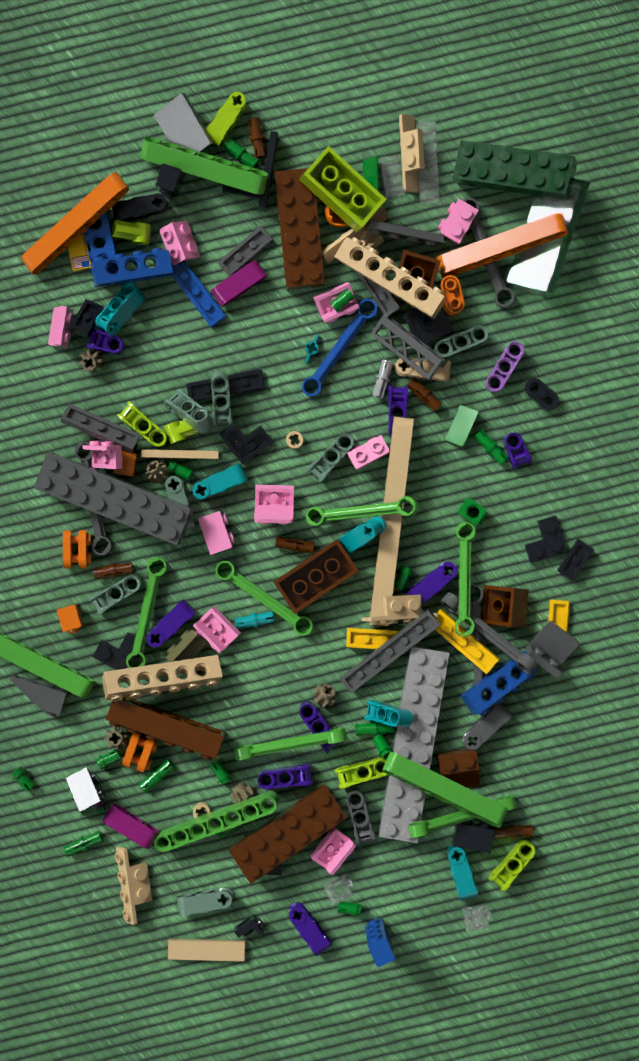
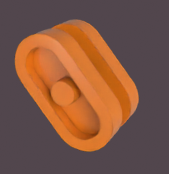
(452, 291)
(83, 557)
(143, 762)

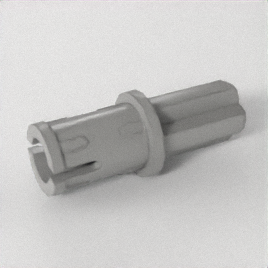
(382, 379)

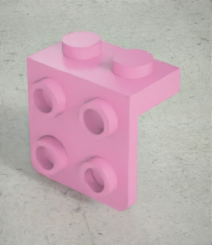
(274, 504)

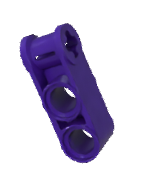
(396, 401)
(433, 582)
(171, 623)
(313, 718)
(296, 773)
(309, 929)

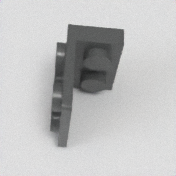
(552, 648)

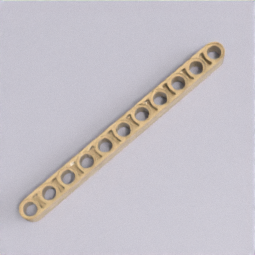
(394, 490)

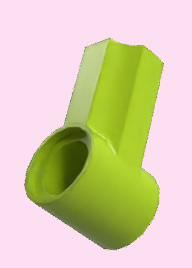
(136, 232)
(178, 431)

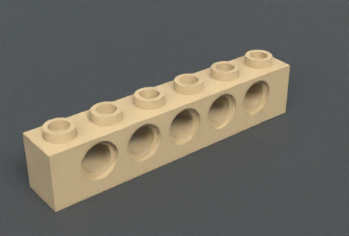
(430, 306)
(208, 665)

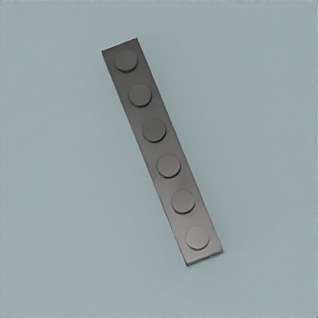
(390, 650)

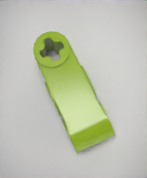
(226, 118)
(135, 418)
(352, 775)
(509, 874)

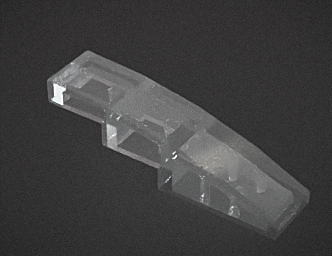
(428, 177)

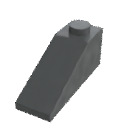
(44, 696)

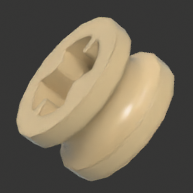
(288, 441)
(198, 806)

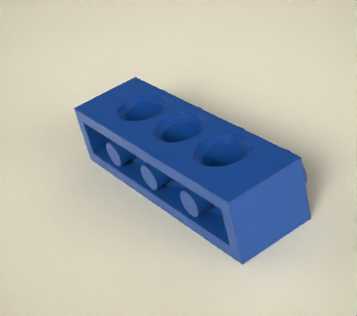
(104, 233)
(103, 278)
(473, 696)
(379, 942)

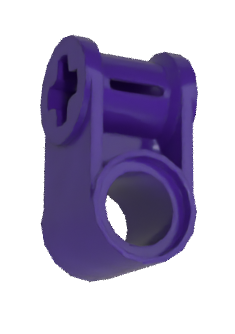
(102, 341)
(517, 451)

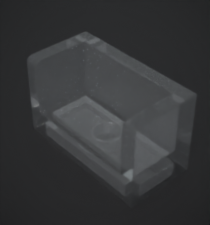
(391, 177)

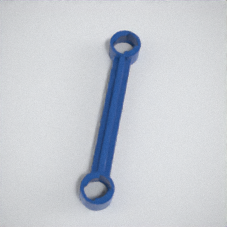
(339, 348)

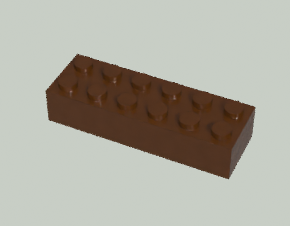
(299, 231)
(166, 726)
(287, 833)

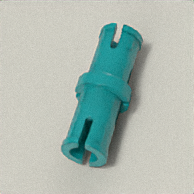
(254, 620)

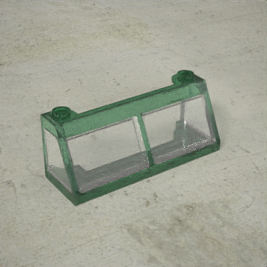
(540, 267)

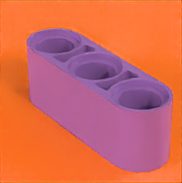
(508, 358)

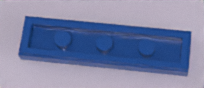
(197, 294)

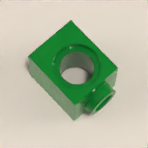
(466, 505)

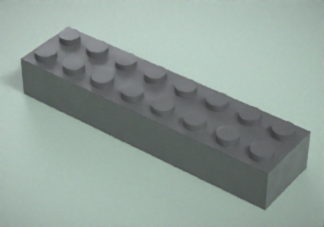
(114, 498)

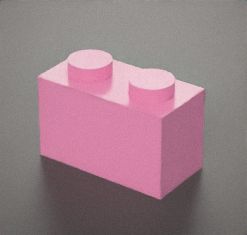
(216, 533)

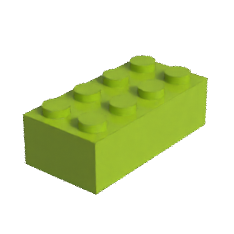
(342, 189)

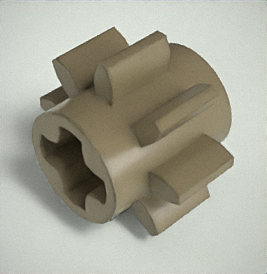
(95, 363)
(157, 472)
(324, 695)
(119, 732)
(241, 792)

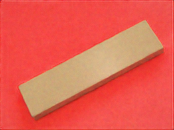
(180, 454)
(206, 950)

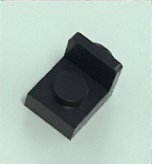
(246, 927)

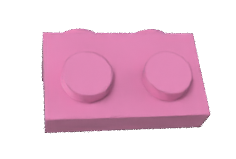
(458, 221)
(179, 242)
(324, 299)
(60, 326)
(368, 452)
(105, 454)
(216, 629)
(333, 850)

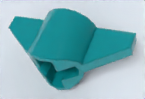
(311, 348)

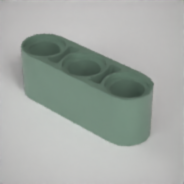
(467, 335)

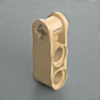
(441, 374)

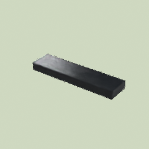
(269, 165)
(238, 384)

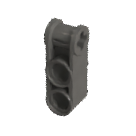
(486, 726)
(362, 829)

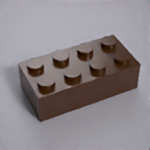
(315, 576)

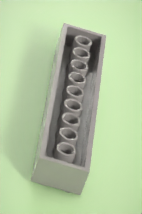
(423, 697)

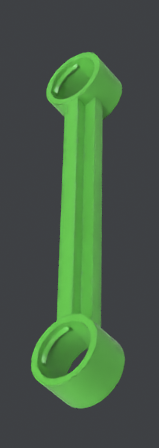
(362, 511)
(465, 579)
(264, 598)
(146, 612)
(250, 750)
(423, 828)

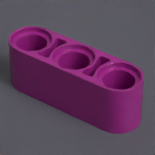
(239, 283)
(130, 826)

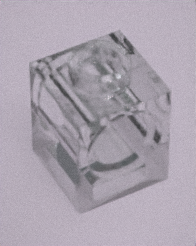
(334, 896)
(476, 917)

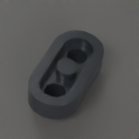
(541, 394)

